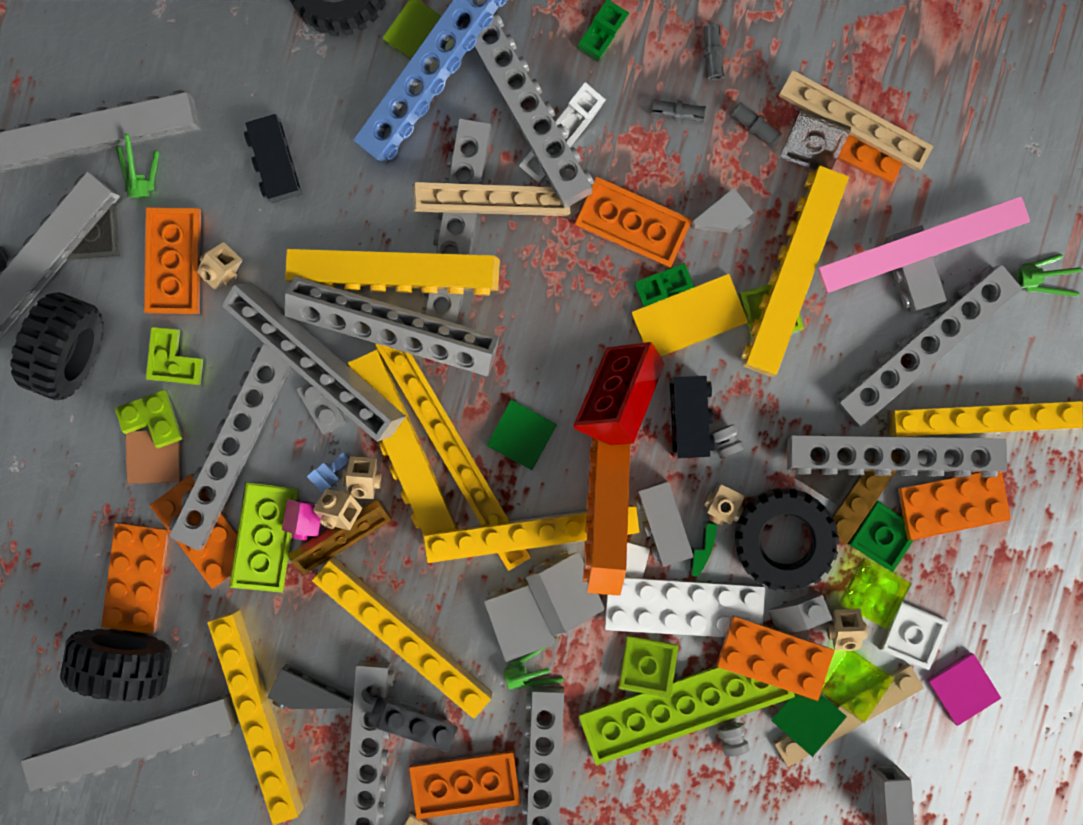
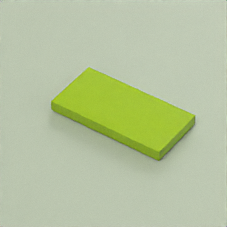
(260, 542)

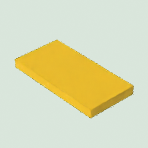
(690, 316)

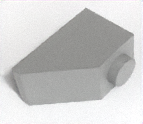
(725, 214)
(801, 613)

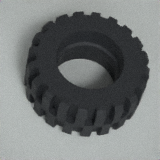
(338, 16)
(57, 346)
(796, 574)
(115, 665)

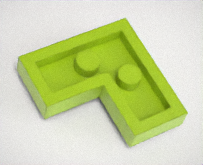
(164, 360)
(153, 412)

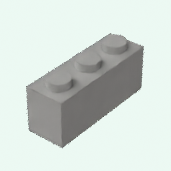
(918, 280)
(663, 524)

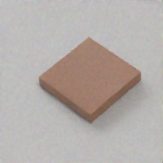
(151, 464)

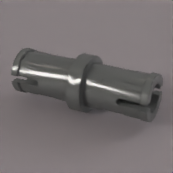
(714, 51)
(678, 111)
(756, 124)

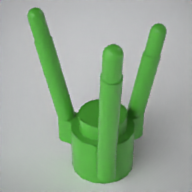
(136, 185)
(1031, 276)
(520, 678)

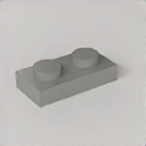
(322, 410)

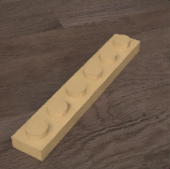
(864, 124)
(486, 199)
(904, 686)

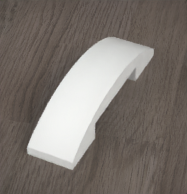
(574, 120)

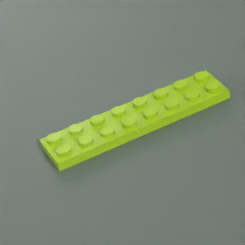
(694, 705)

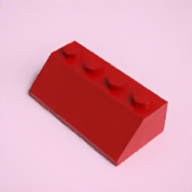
(620, 393)

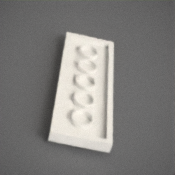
(682, 606)

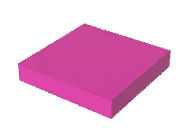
(964, 689)

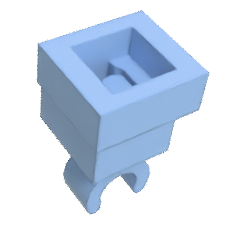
(326, 476)

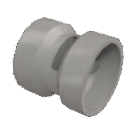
(728, 447)
(733, 737)

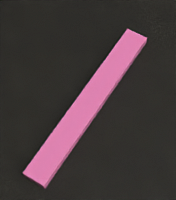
(923, 244)

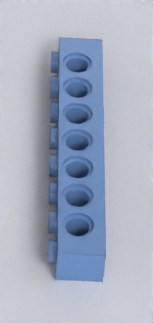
(418, 71)

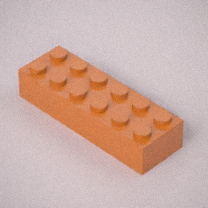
(606, 518)

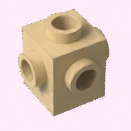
(219, 266)
(362, 477)
(733, 505)
(337, 509)
(847, 629)

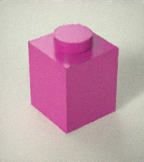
(301, 519)

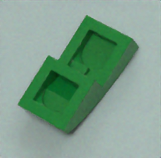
(603, 30)
(664, 284)
(702, 554)

